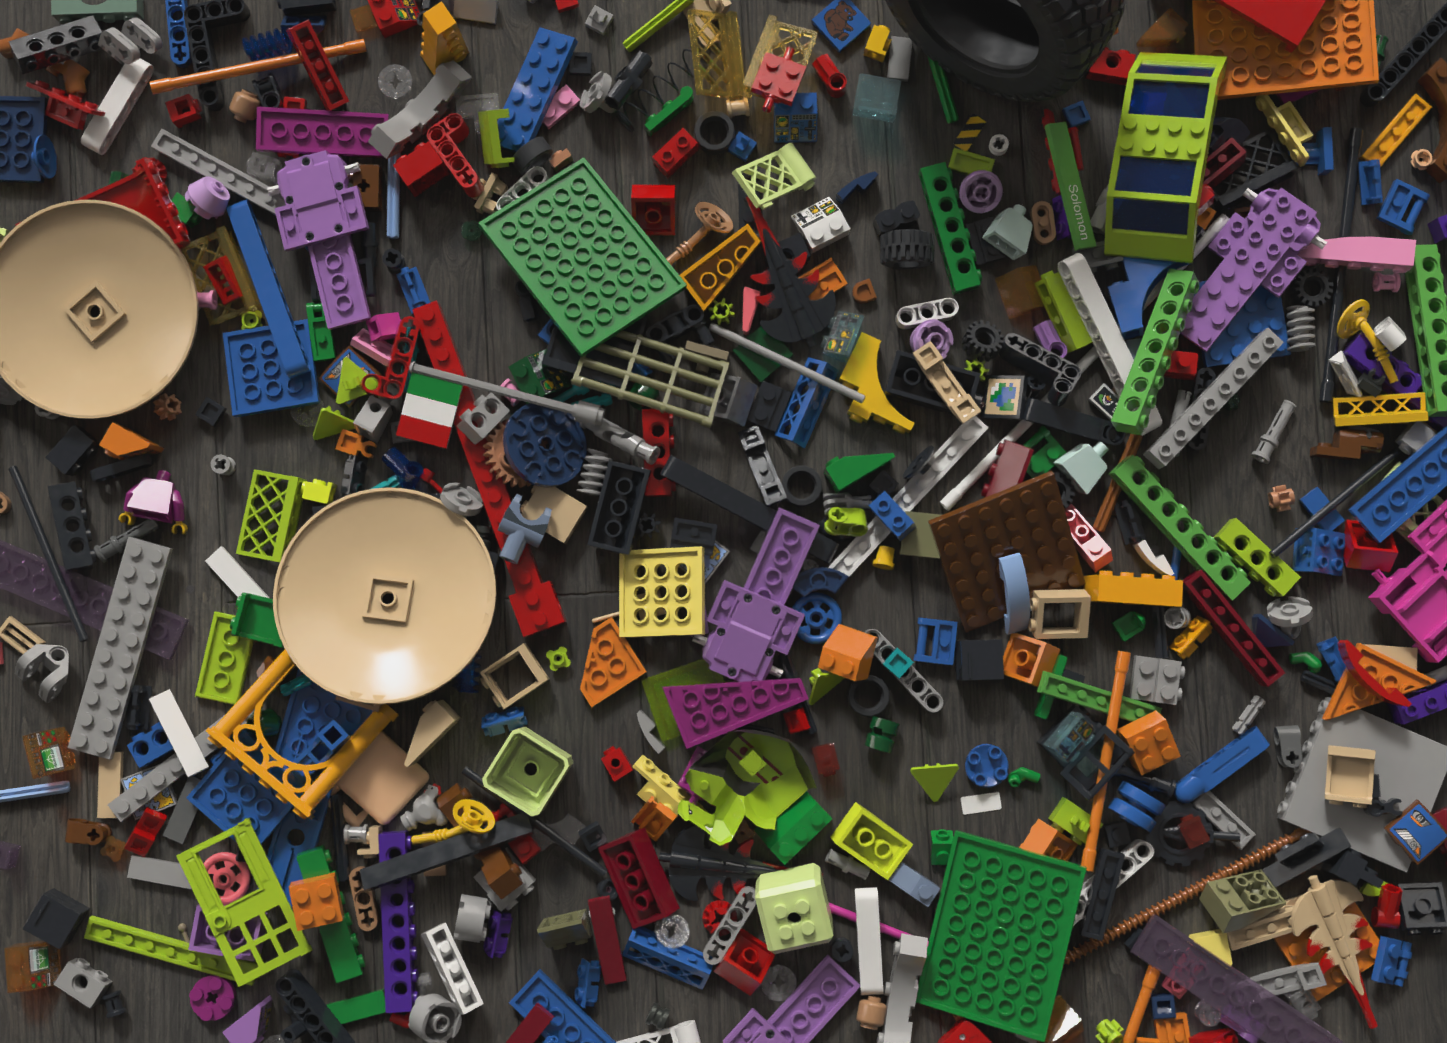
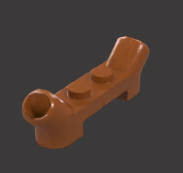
(72, 72)

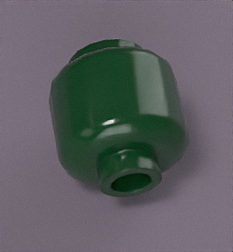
(643, 391)
(269, 723)

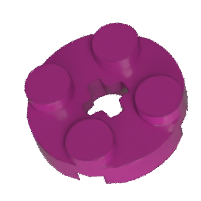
(216, 985)

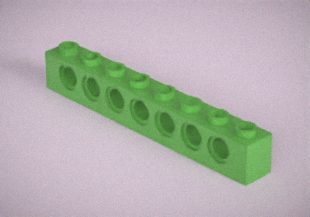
(1176, 282)
(1424, 320)
(1123, 476)

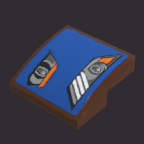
(331, 375)
(1416, 832)

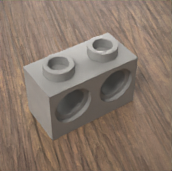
(485, 420)

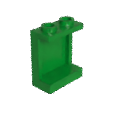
(255, 619)

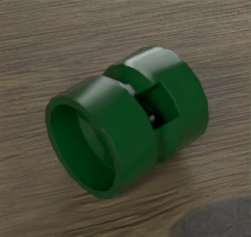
(882, 734)

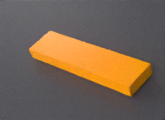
(1397, 130)

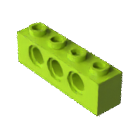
(1284, 575)

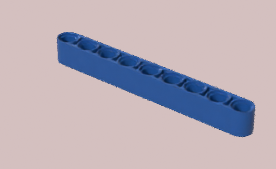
(268, 289)

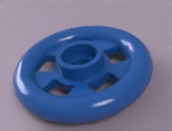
(834, 613)

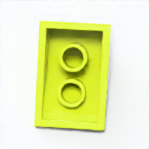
(871, 841)

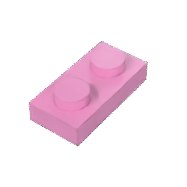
(561, 105)
(377, 350)

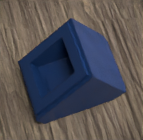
(1162, 1005)

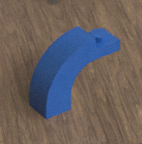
(326, 745)

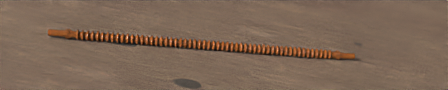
(1182, 896)

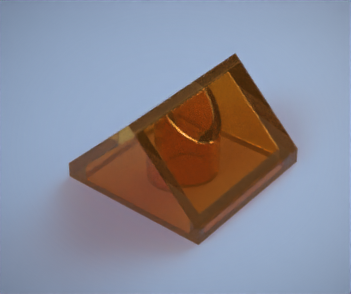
(1019, 291)
(1064, 1023)

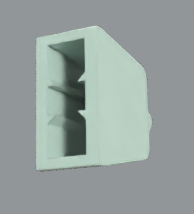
(1010, 232)
(1083, 466)

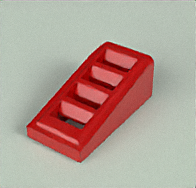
(214, 276)

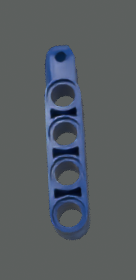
(1220, 765)

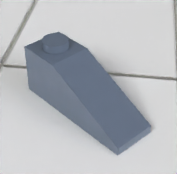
(914, 884)

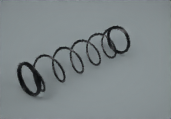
(624, 119)

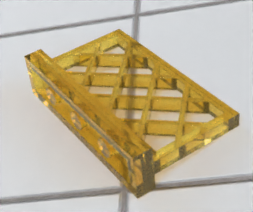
(767, 44)
(730, 54)
(229, 248)

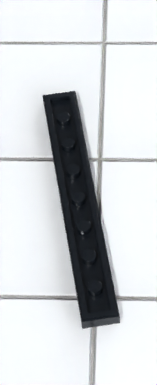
(445, 852)

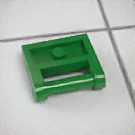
(1043, 460)

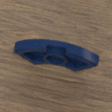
(817, 579)

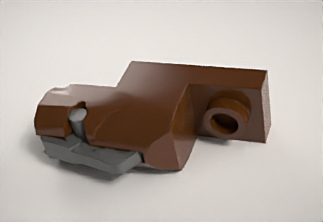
(1350, 443)

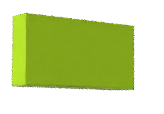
(967, 162)

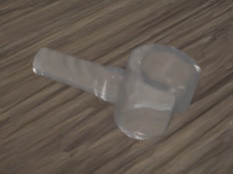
(424, 980)

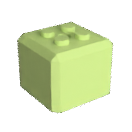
(508, 774)
(798, 891)

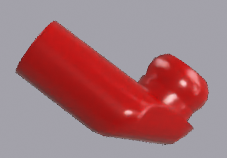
(400, 1019)

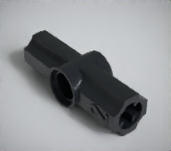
(628, 80)

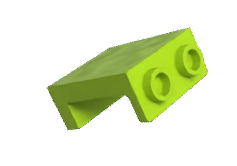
(490, 138)

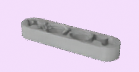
(727, 923)

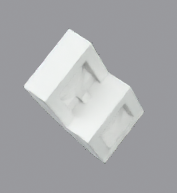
(1157, 563)

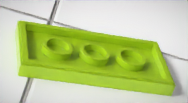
(224, 662)

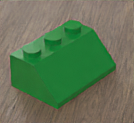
(795, 827)

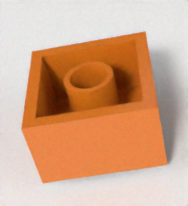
(1151, 741)
(316, 901)

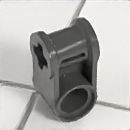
(1288, 743)

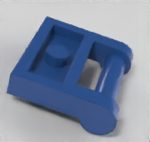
(1397, 203)
(943, 641)

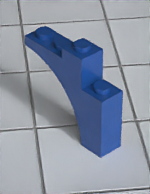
(1130, 296)

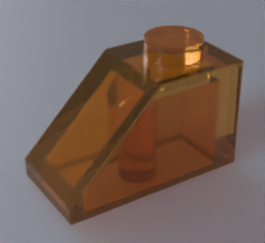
(1164, 31)

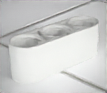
(525, 182)
(935, 308)
(1389, 334)

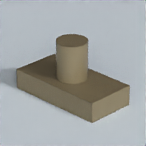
(706, 351)

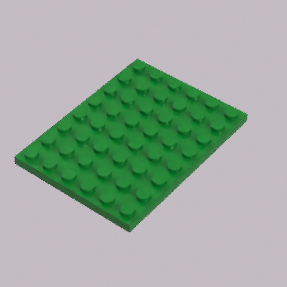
(582, 256)
(1000, 935)

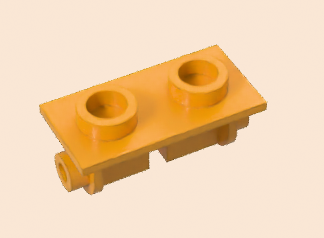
(1197, 630)

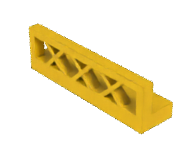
(1380, 417)

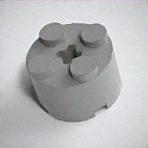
(470, 918)
(434, 1019)

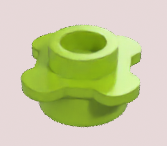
(246, 317)
(564, 661)

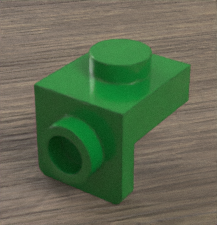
(941, 846)

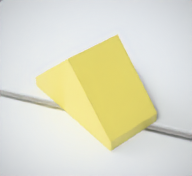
(1215, 942)

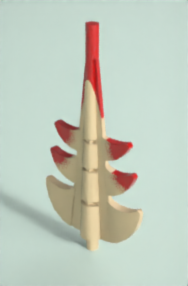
(1324, 908)

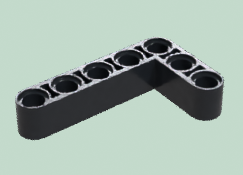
(205, 46)

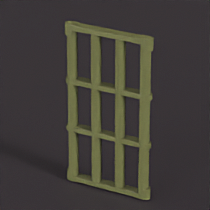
(668, 388)

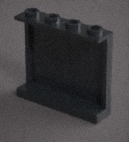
(564, 359)

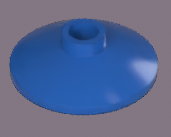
(44, 156)

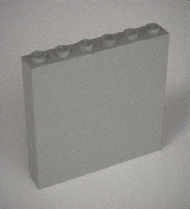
(1407, 769)

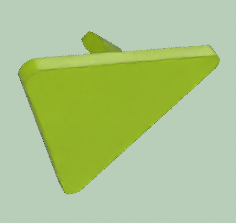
(349, 383)
(331, 423)
(822, 684)
(934, 778)

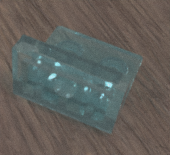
(876, 98)

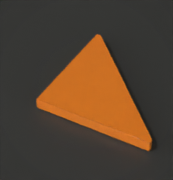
(1351, 696)

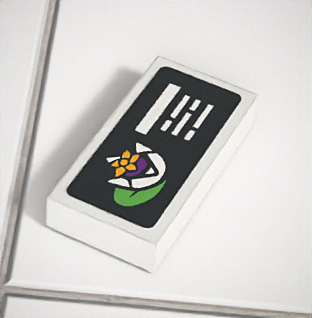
(1105, 400)

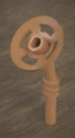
(709, 223)

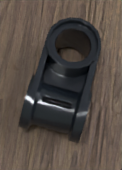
(268, 91)

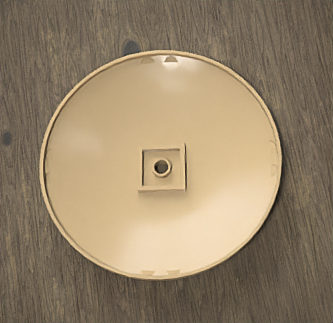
(85, 258)
(343, 566)

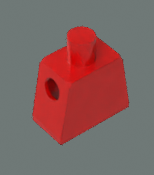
(1182, 365)

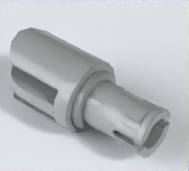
(845, 500)

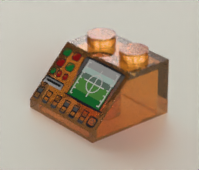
(49, 752)
(31, 966)

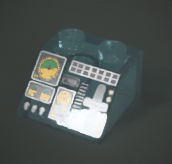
(842, 336)
(1070, 737)

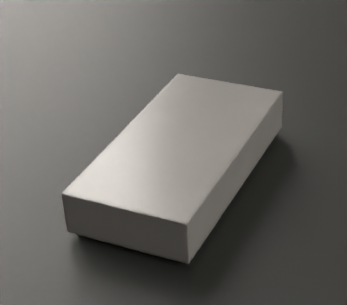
(899, 58)

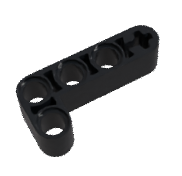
(1042, 364)

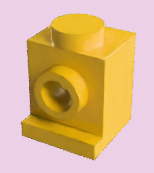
(877, 43)

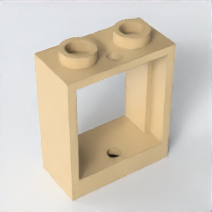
(1081, 614)
(488, 681)

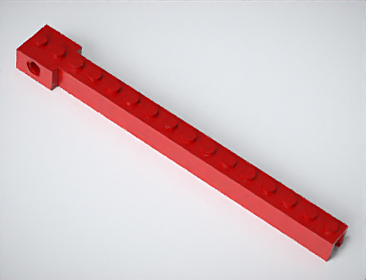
(534, 601)

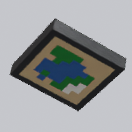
(1004, 397)

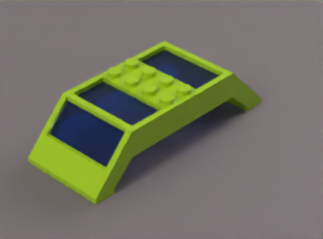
(1162, 156)

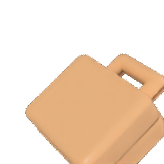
(380, 782)

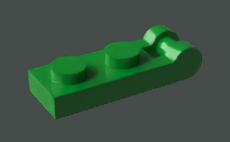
(670, 111)
(321, 337)

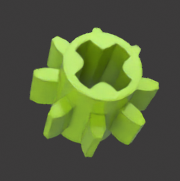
(722, 305)
(980, 365)
(1109, 1032)

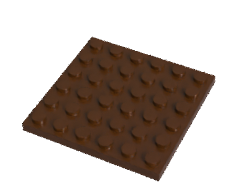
(1013, 521)

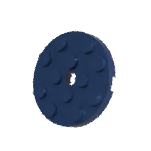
(541, 465)

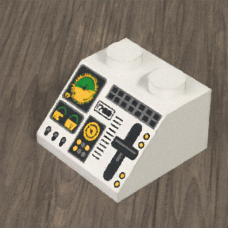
(821, 224)

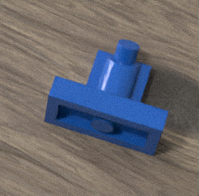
(1321, 152)

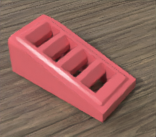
(749, 308)

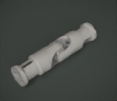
(624, 440)

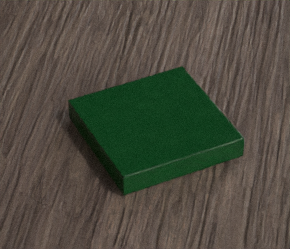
(757, 364)

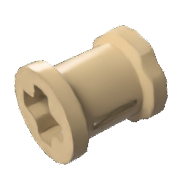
(737, 107)

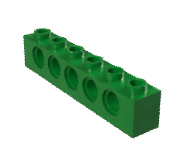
(958, 281)

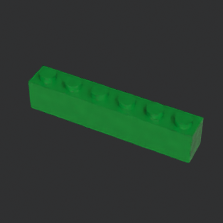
(337, 937)

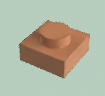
(560, 160)

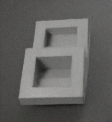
(647, 725)

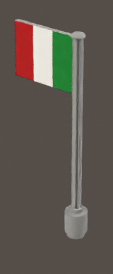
(435, 396)

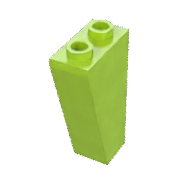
(1062, 311)

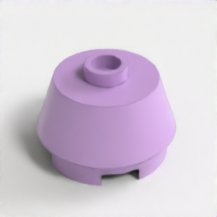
(981, 191)
(208, 197)
(932, 331)

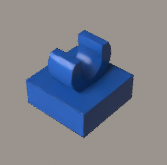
(742, 146)

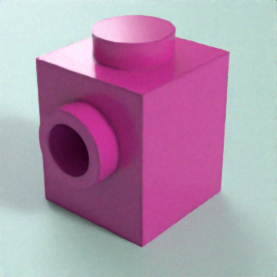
(383, 326)

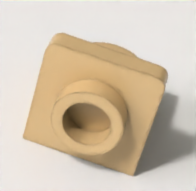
(373, 840)

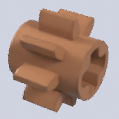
(167, 406)
(1281, 498)

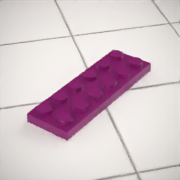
(315, 131)

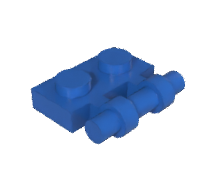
(1387, 959)

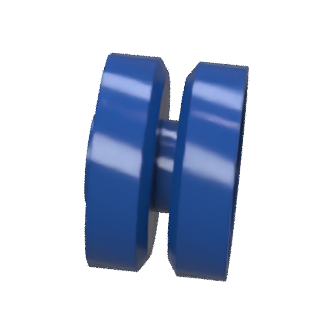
(1136, 806)

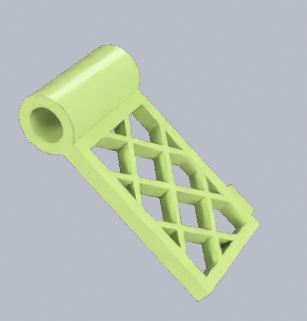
(791, 167)

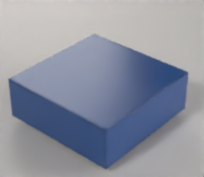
(1076, 114)

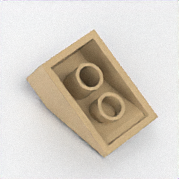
(432, 726)

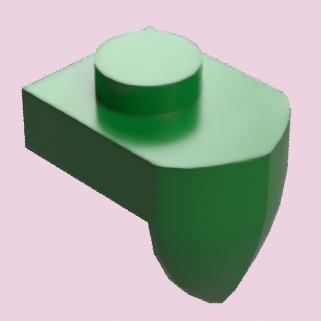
(1129, 624)

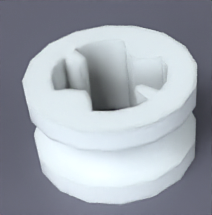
(998, 152)

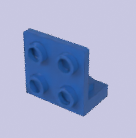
(1319, 552)

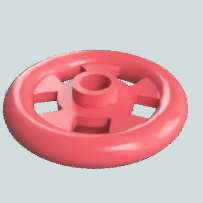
(242, 878)

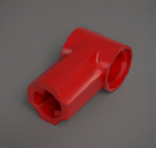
(830, 74)
(1387, 910)

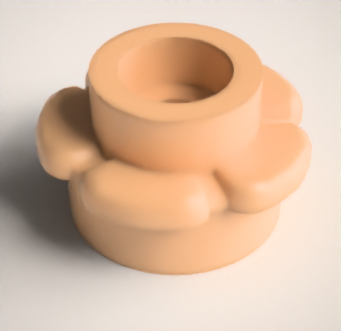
(1426, 159)

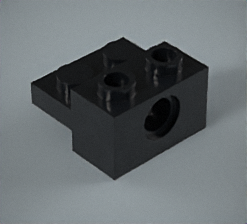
(1352, 868)

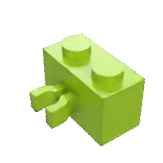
(1072, 819)

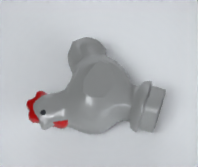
(425, 810)

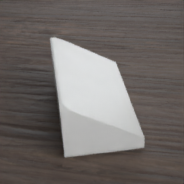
(1345, 374)

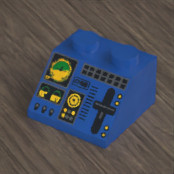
(798, 121)

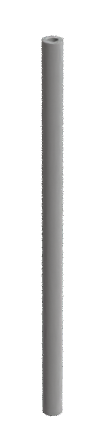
(787, 363)

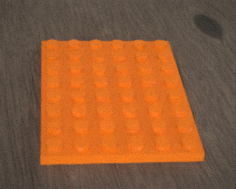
(1332, 54)

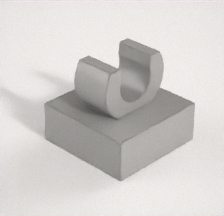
(599, 20)

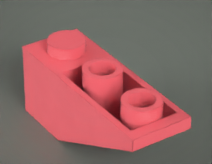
(1087, 541)

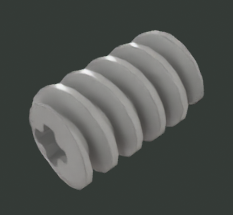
(1300, 328)
(595, 472)

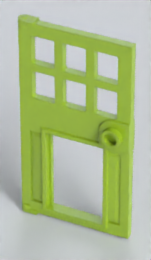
(256, 903)

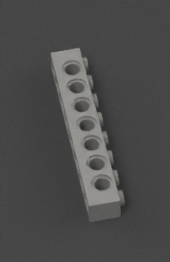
(1213, 398)

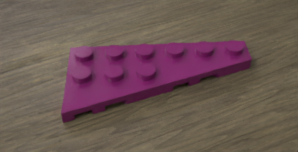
(717, 708)

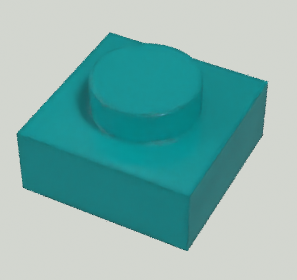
(897, 663)

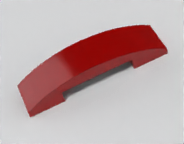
(1350, 657)

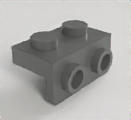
(1098, 260)

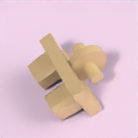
(492, 186)

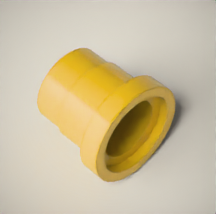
(884, 558)

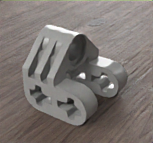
(125, 45)
(29, 663)

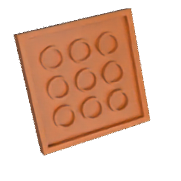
(1295, 952)

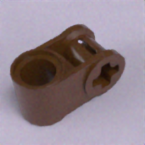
(84, 831)

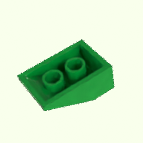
(850, 469)

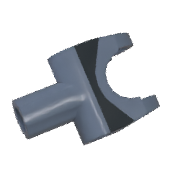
(521, 531)

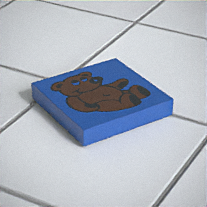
(841, 23)

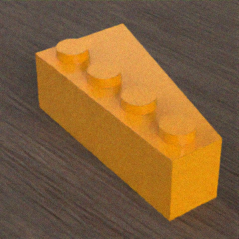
(441, 38)
(717, 268)
(1134, 590)

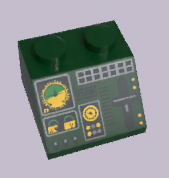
(535, 380)

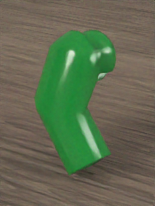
(1308, 658)
(1022, 774)

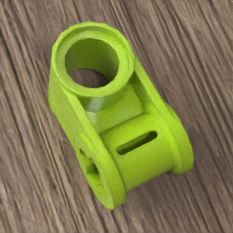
(848, 522)

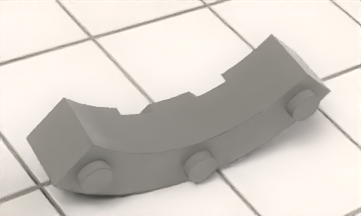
(420, 112)
(903, 988)

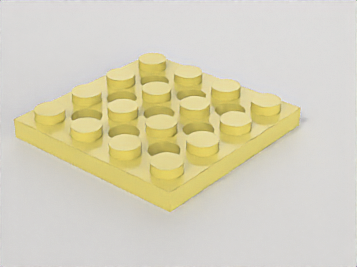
(693, 601)

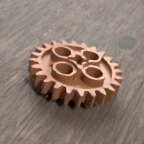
(496, 455)

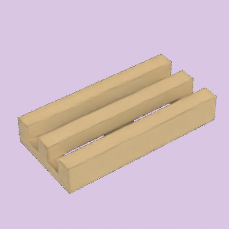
(22, 628)

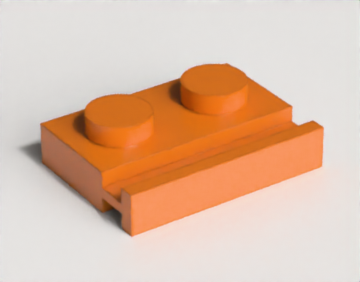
(829, 279)
(654, 818)
(1172, 1029)

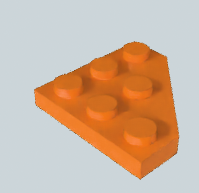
(609, 663)

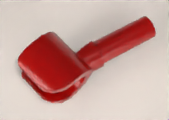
(427, 476)

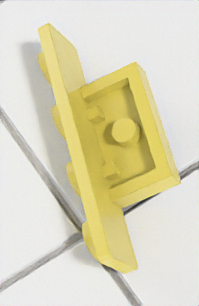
(1289, 126)
(660, 786)

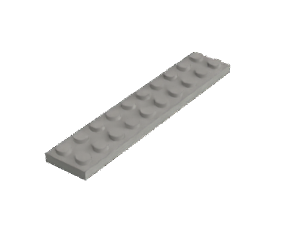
(120, 648)

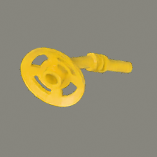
(1359, 322)
(469, 821)

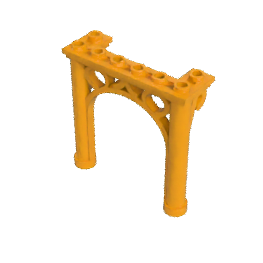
(335, 767)

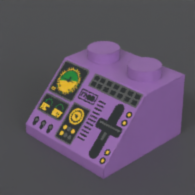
(251, 1025)

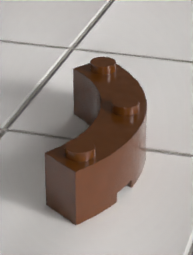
(1435, 84)
(498, 867)

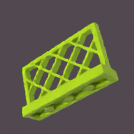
(289, 515)

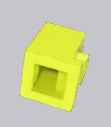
(318, 491)

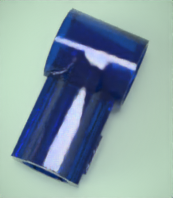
(407, 471)

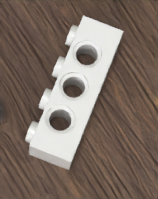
(452, 968)

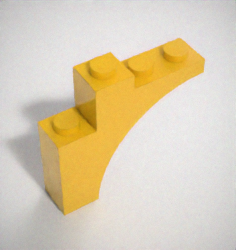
(862, 375)

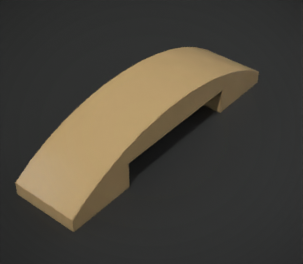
(945, 383)

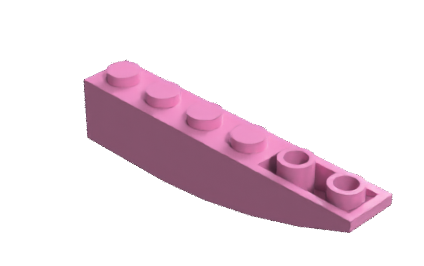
(1360, 252)

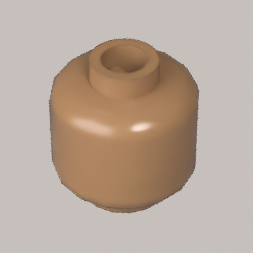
(244, 105)
(871, 1013)

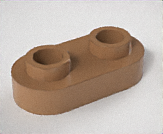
(1043, 223)

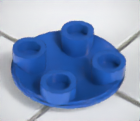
(986, 765)

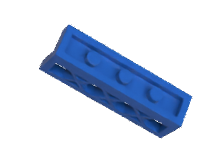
(810, 405)
(684, 957)

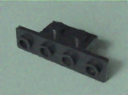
(1305, 855)

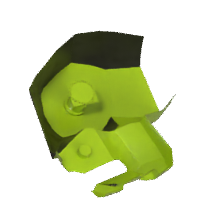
(737, 790)

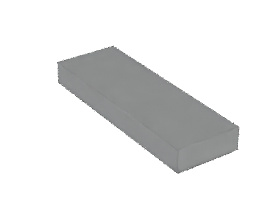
(1223, 818)
(157, 871)

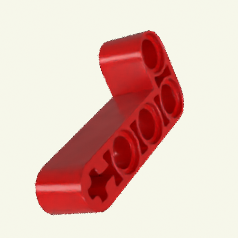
(450, 137)
(395, 357)

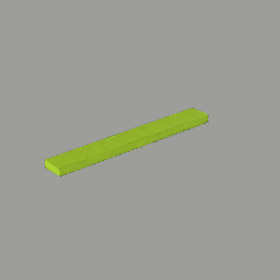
(160, 948)

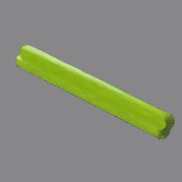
(655, 24)

